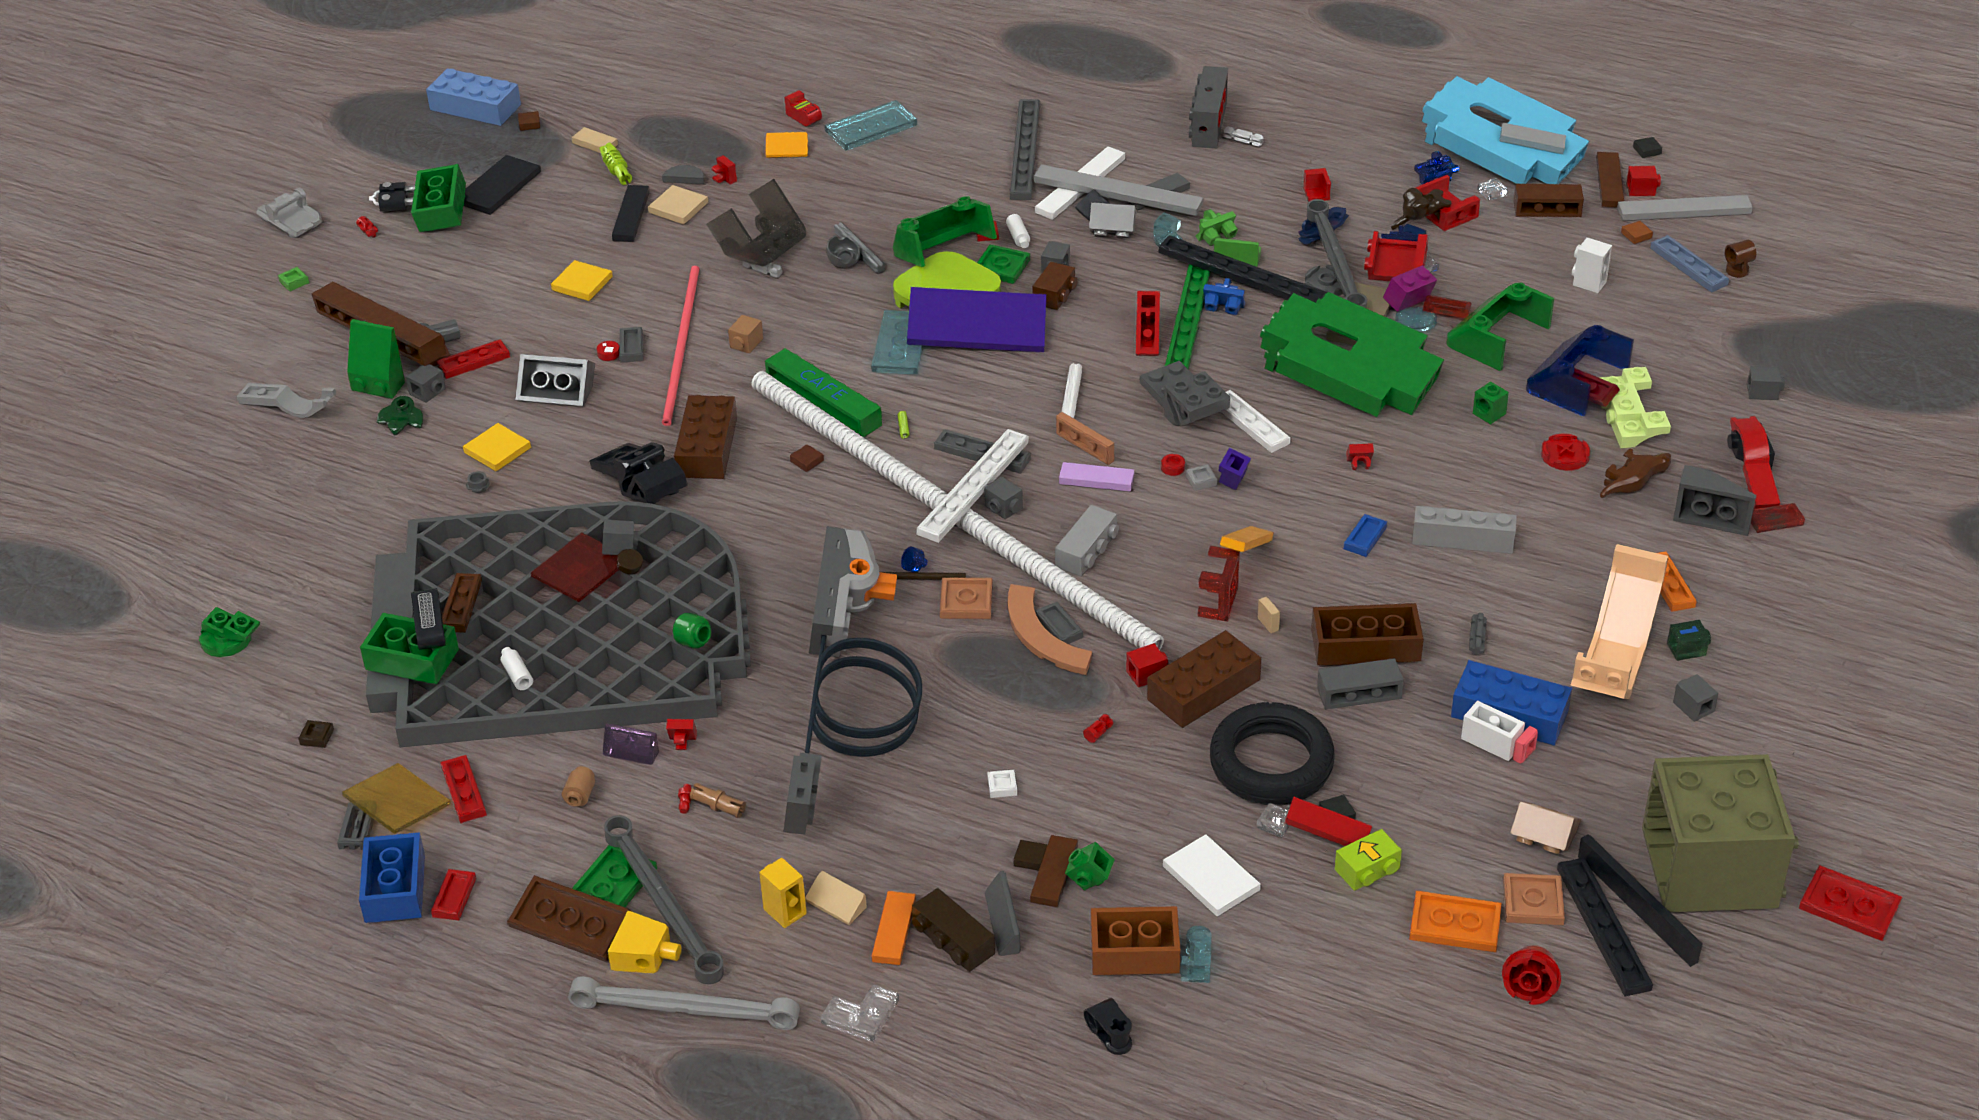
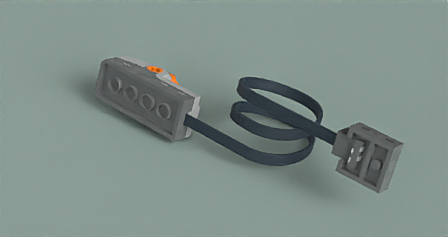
(846, 585)

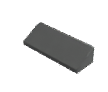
(1003, 916)

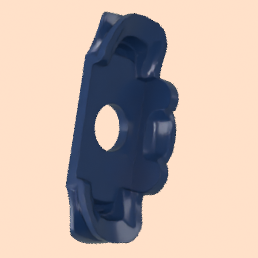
(1309, 230)

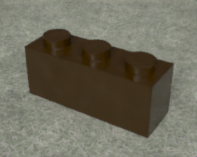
(953, 929)

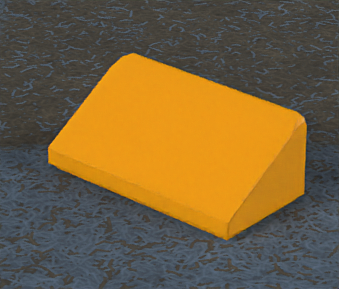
(787, 144)

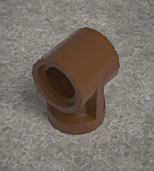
(1738, 256)

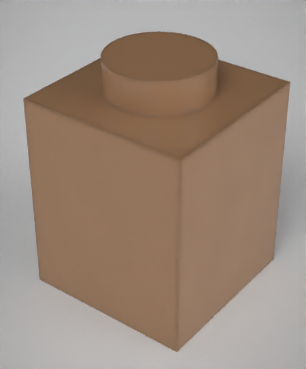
(745, 334)

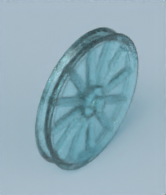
(1416, 318)

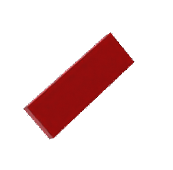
(473, 358)
(463, 789)
(1325, 822)

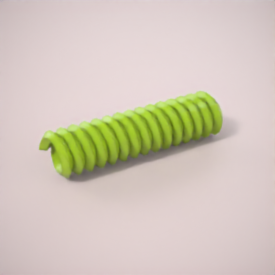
(903, 424)

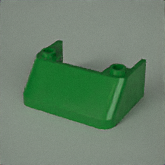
(941, 225)
(1473, 335)

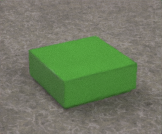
(293, 279)

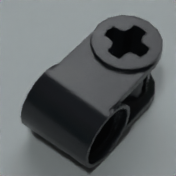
(1110, 1026)

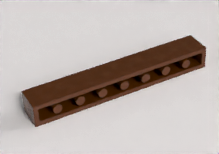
(413, 339)

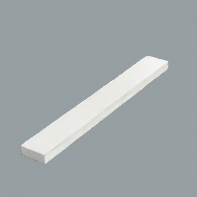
(972, 486)

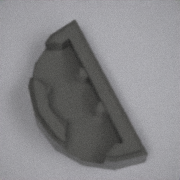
(684, 174)

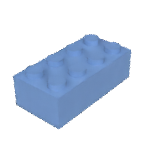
(473, 96)

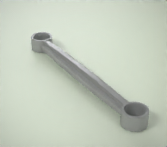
(781, 1014)

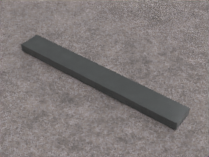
(1025, 149)

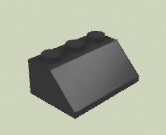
(554, 380)

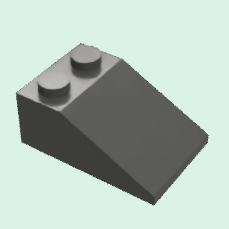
(1713, 502)

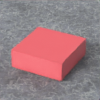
(1525, 744)

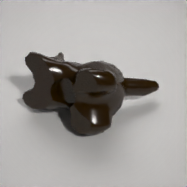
(1419, 206)

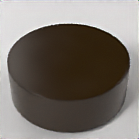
(629, 561)

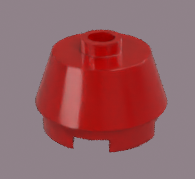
(1531, 974)

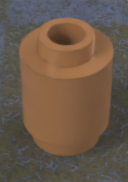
(579, 786)

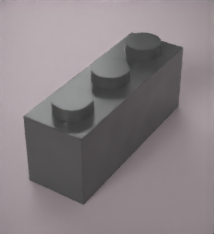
(1360, 683)

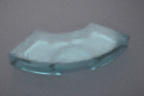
(1165, 226)

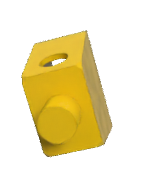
(641, 945)

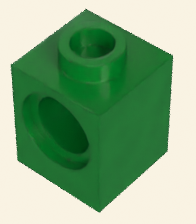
(1490, 402)

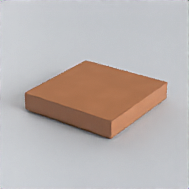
(966, 598)
(1533, 899)

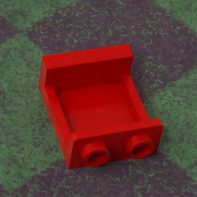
(1394, 257)

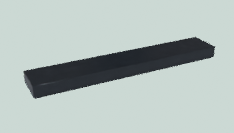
(1640, 900)
(1605, 927)

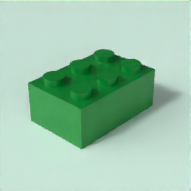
(438, 198)
(394, 650)

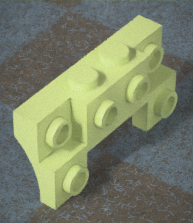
(1627, 413)

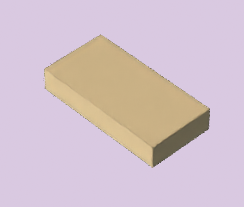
(592, 139)

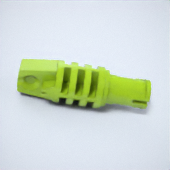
(615, 163)

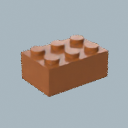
(1135, 940)

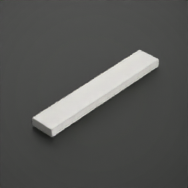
(1063, 198)

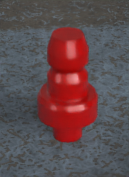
(684, 796)

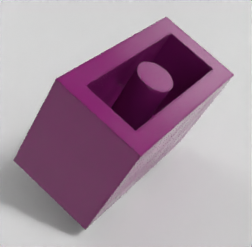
(1409, 288)

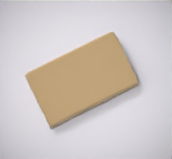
(836, 898)

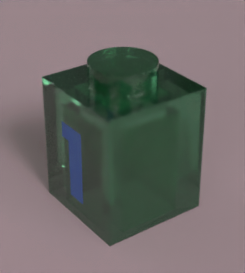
(1688, 640)

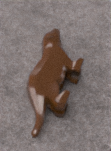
(1634, 473)

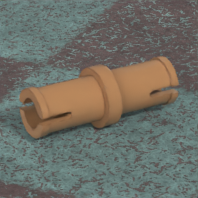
(717, 800)

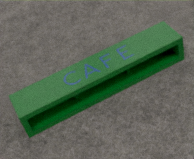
(825, 392)

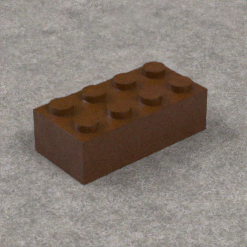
(706, 436)
(1366, 633)
(1203, 678)

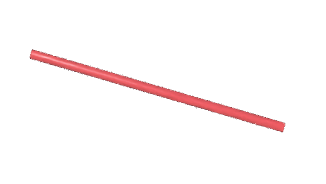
(680, 347)

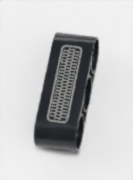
(428, 619)

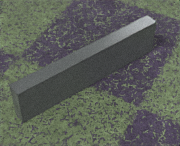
(974, 449)

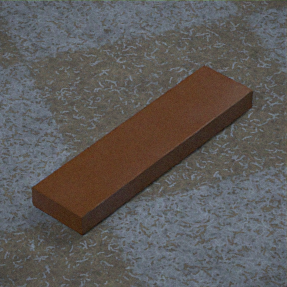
(1609, 179)

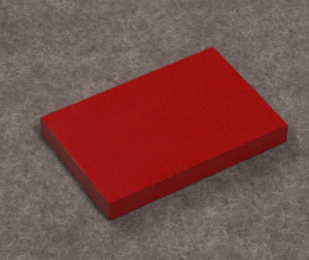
(1850, 902)

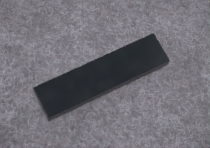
(630, 213)

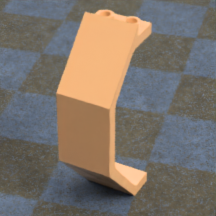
(1622, 623)

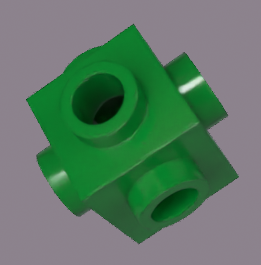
(1089, 866)

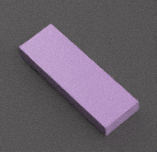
(1096, 476)

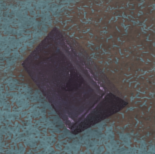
(630, 744)

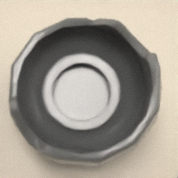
(842, 252)

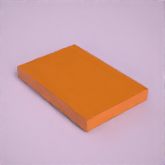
(1455, 921)

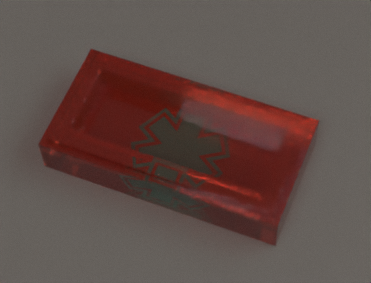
(1447, 306)
(1777, 518)

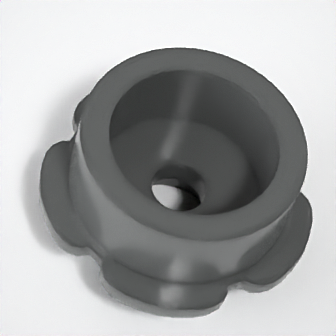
(477, 482)

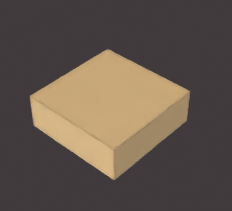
(1268, 614)

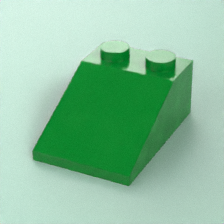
(374, 359)

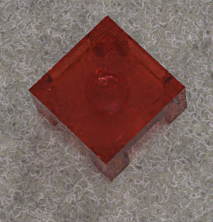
(1224, 584)

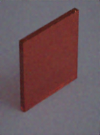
(577, 568)

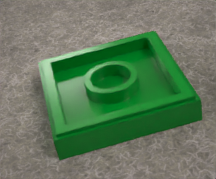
(1005, 262)

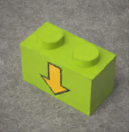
(1368, 859)

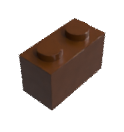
(1056, 284)

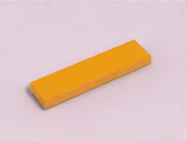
(1246, 538)

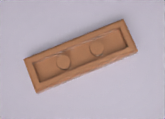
(1085, 438)

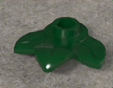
(399, 417)

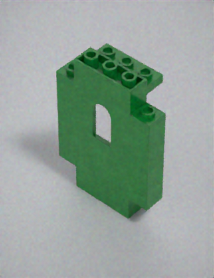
(1380, 368)

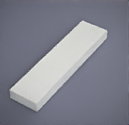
(1255, 424)

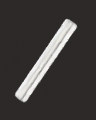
(1072, 389)

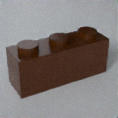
(1548, 200)

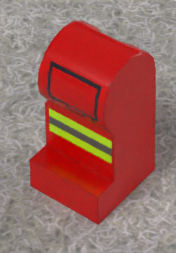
(801, 109)

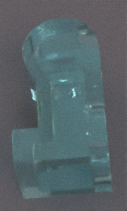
(1198, 947)

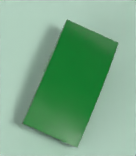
(230, 626)

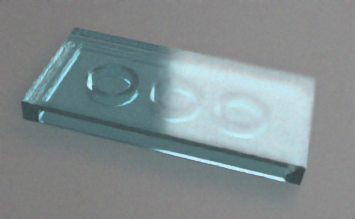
(870, 125)
(891, 350)

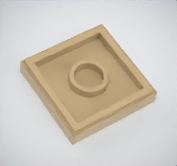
(678, 204)

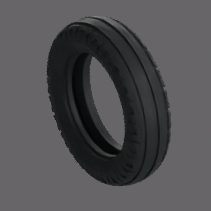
(1265, 787)

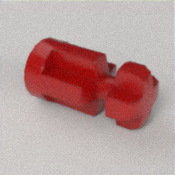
(367, 226)
(1098, 728)

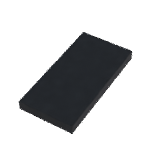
(499, 184)

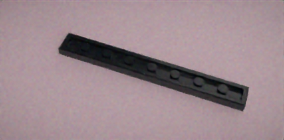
(1237, 270)

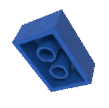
(392, 877)

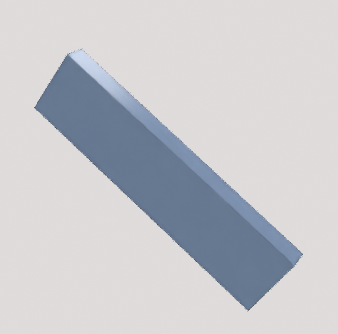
(1689, 263)

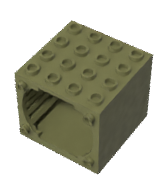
(1718, 833)

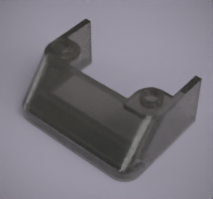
(777, 223)

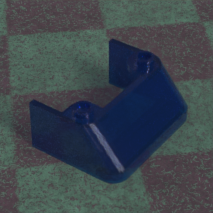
(1554, 378)

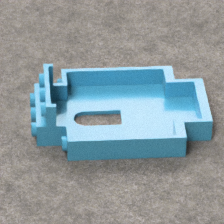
(1478, 140)

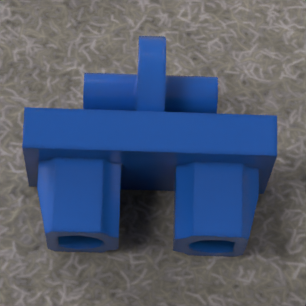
(1224, 295)

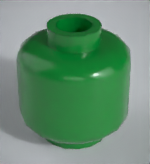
(691, 630)

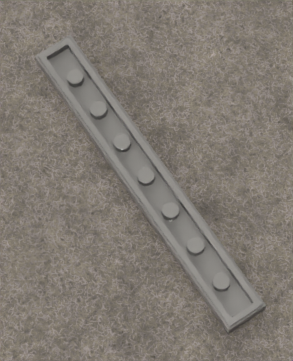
(1119, 190)

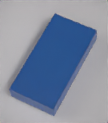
(1365, 535)

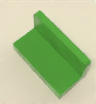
(1240, 250)

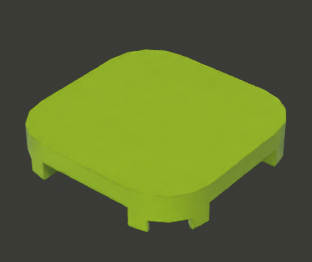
(945, 271)

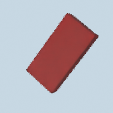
(453, 894)

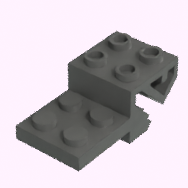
(1183, 394)

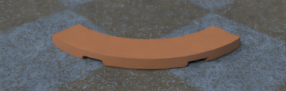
(1037, 638)

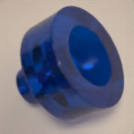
(913, 559)

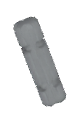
(1243, 136)
(775, 270)

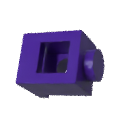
(1233, 468)

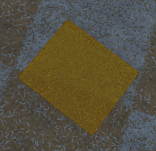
(396, 798)

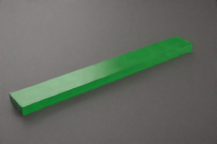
(1188, 316)

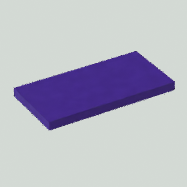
(976, 319)

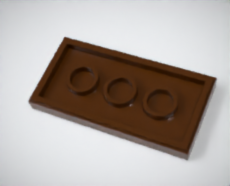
(567, 917)

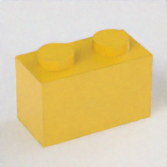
(783, 892)

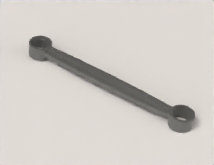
(1318, 213)
(664, 899)

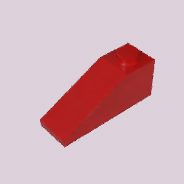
(1147, 323)

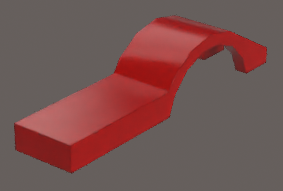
(1756, 461)

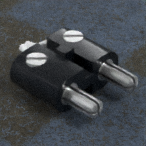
(393, 196)

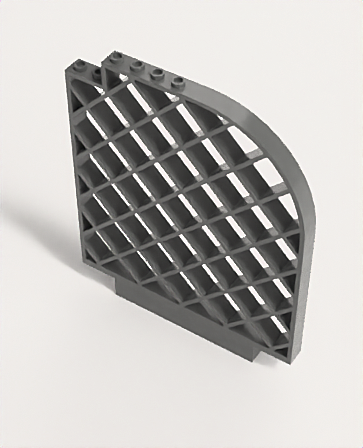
(400, 575)

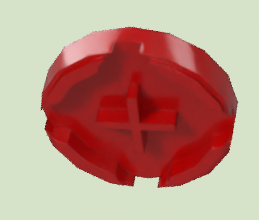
(1565, 452)

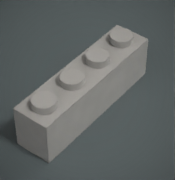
(1464, 529)

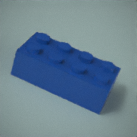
(1518, 695)

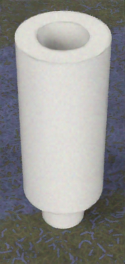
(1018, 230)
(516, 669)

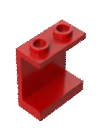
(1458, 212)

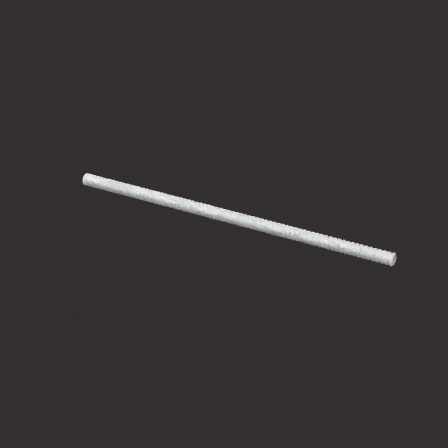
(971, 522)

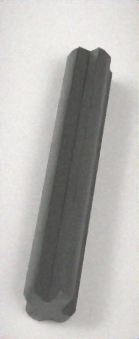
(866, 254)

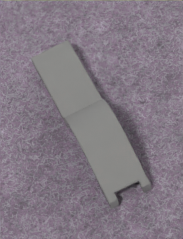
(283, 398)

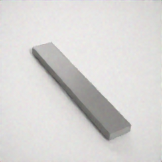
(1684, 207)

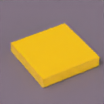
(581, 280)
(496, 447)

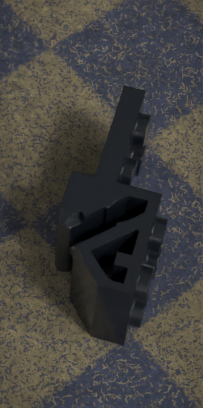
(642, 471)

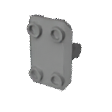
(291, 213)

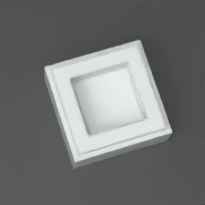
(1002, 783)

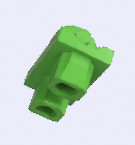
(1214, 224)

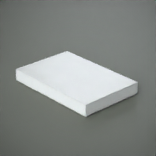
(1211, 875)

